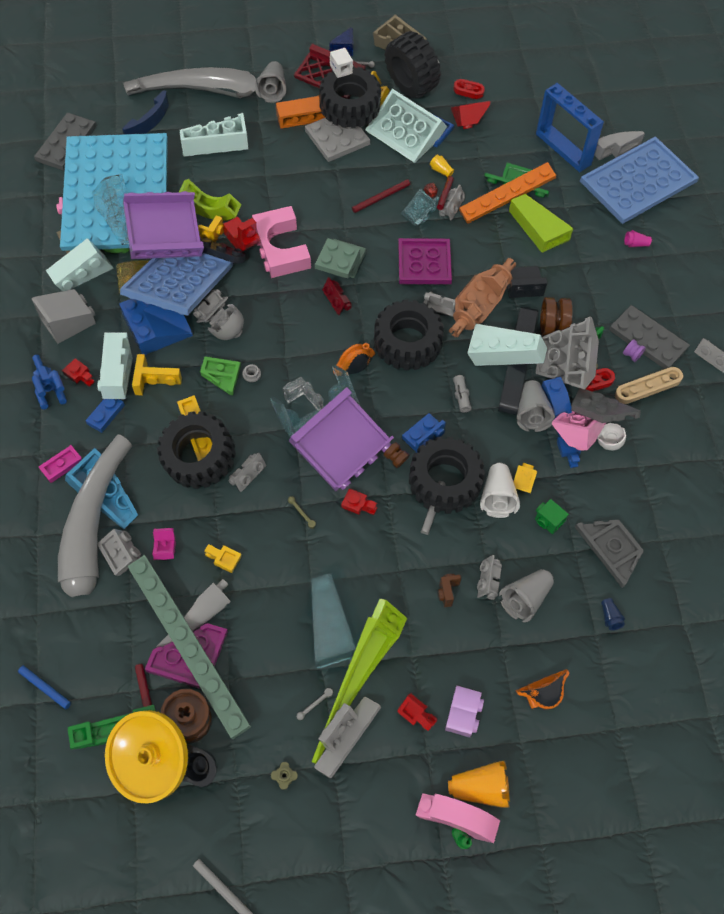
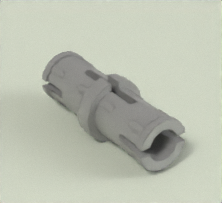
(462, 393)

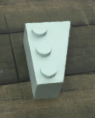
(79, 266)
(115, 366)

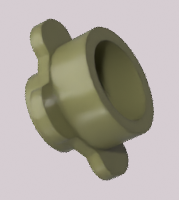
(290, 775)

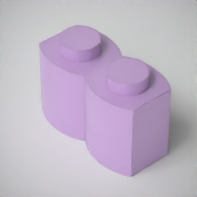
(463, 712)

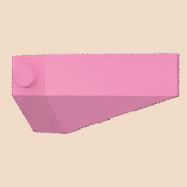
(577, 429)

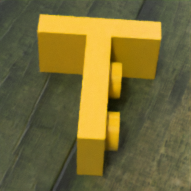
(153, 375)

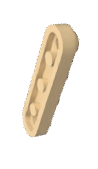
(648, 385)

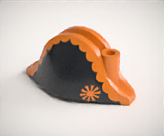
(356, 358)
(545, 692)

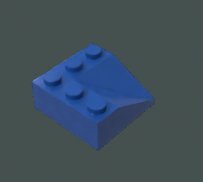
(153, 325)

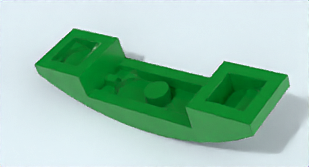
(96, 733)

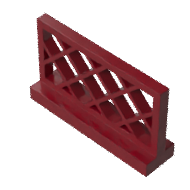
(322, 57)

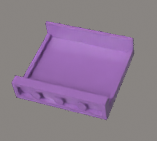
(162, 225)
(340, 440)

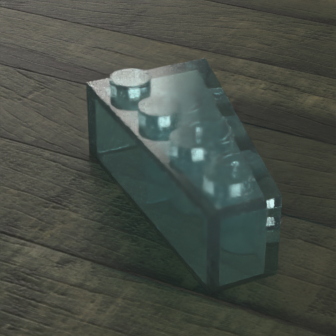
(331, 632)

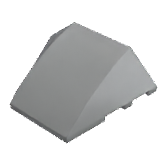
(571, 354)

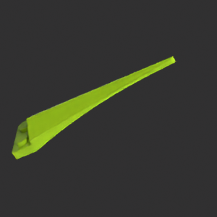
(375, 641)

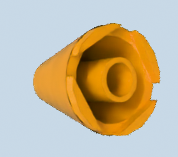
(482, 785)

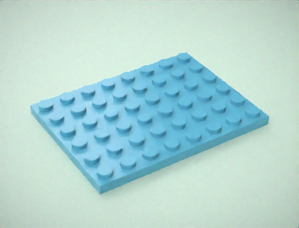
(90, 160)

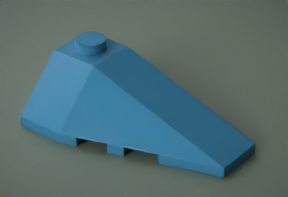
(116, 502)

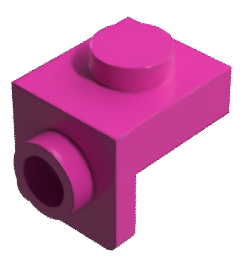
(164, 544)

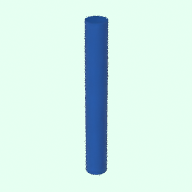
(44, 687)

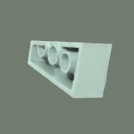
(215, 137)
(505, 346)

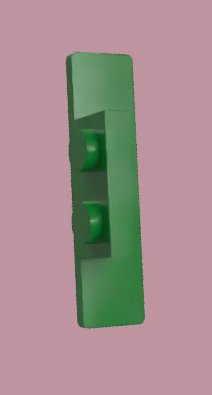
(512, 172)

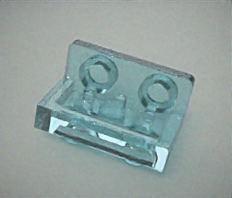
(419, 207)

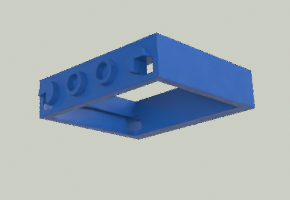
(556, 140)

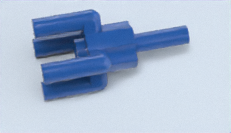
(45, 381)

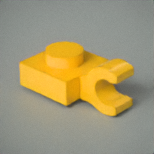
(224, 558)

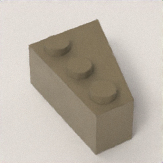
(391, 30)

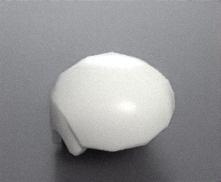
(612, 437)

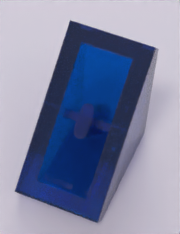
(344, 40)

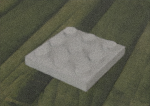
(334, 140)

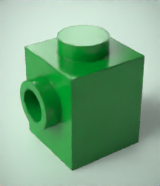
(550, 516)

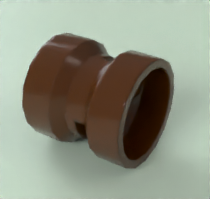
(396, 454)

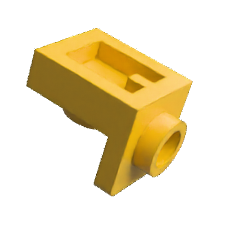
(525, 477)

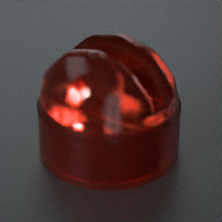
(431, 189)

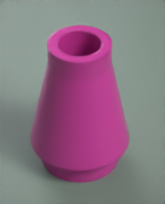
(636, 239)

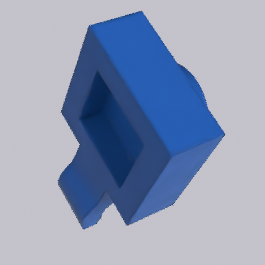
(569, 452)

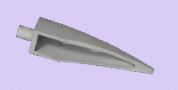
(204, 608)

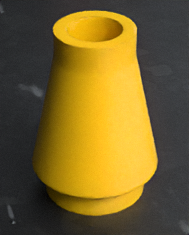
(440, 165)

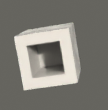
(341, 62)

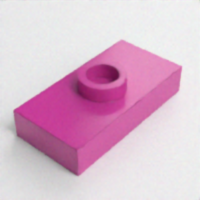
(60, 464)

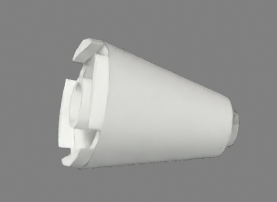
(499, 493)

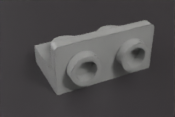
(118, 550)

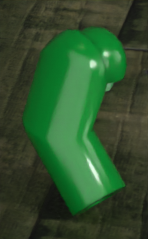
(461, 839)

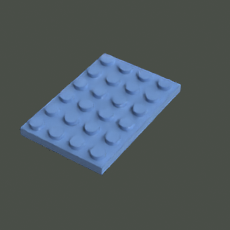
(639, 179)
(176, 281)

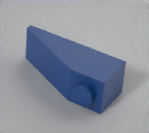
(557, 396)

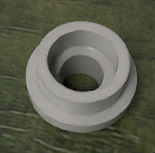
(251, 369)

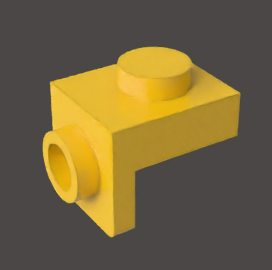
(213, 231)

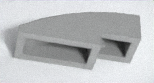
(618, 143)

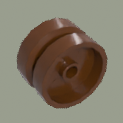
(555, 315)
(190, 703)

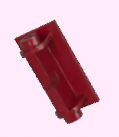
(335, 296)

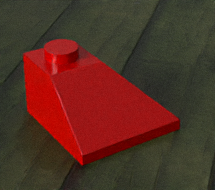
(469, 114)

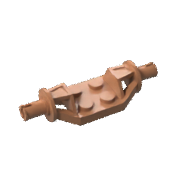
(481, 296)

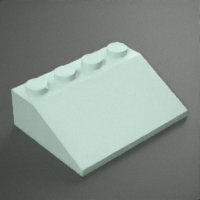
(406, 126)

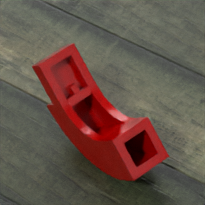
(241, 234)

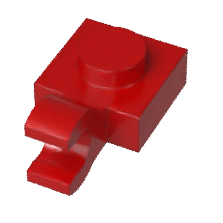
(78, 371)
(356, 501)
(413, 711)

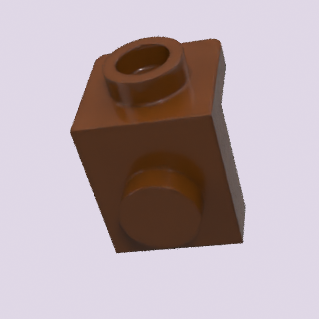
(445, 592)

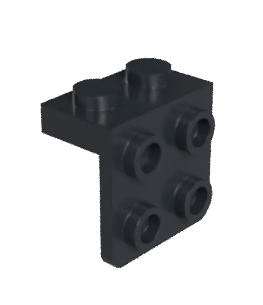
(526, 282)

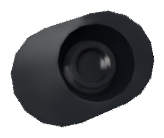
(200, 767)

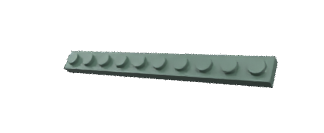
(189, 647)

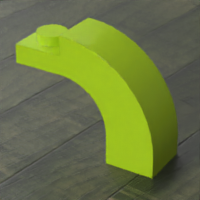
(210, 206)

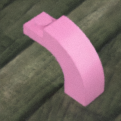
(458, 815)

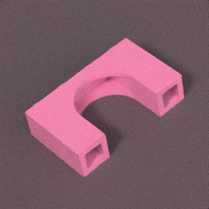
(277, 260)

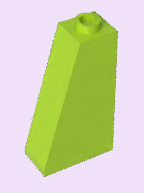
(539, 223)

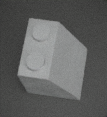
(64, 313)

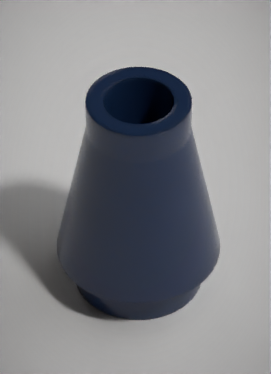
(612, 616)

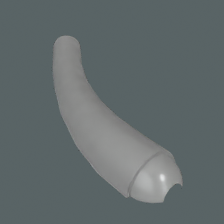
(199, 79)
(79, 539)

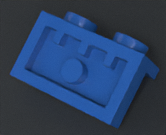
(424, 430)

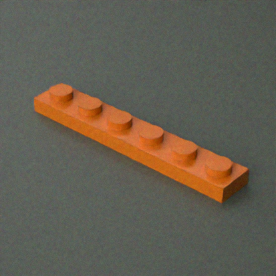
(507, 192)

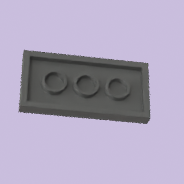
(54, 149)
(660, 344)

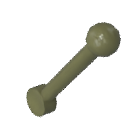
(311, 523)

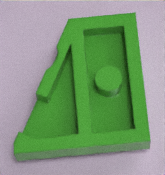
(221, 373)

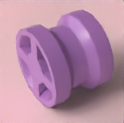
(634, 350)

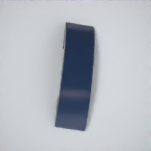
(150, 119)

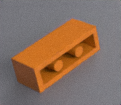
(298, 112)

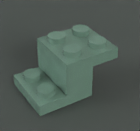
(340, 258)

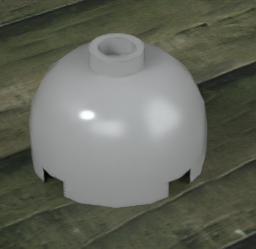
(227, 323)

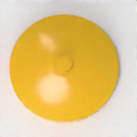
(146, 756)

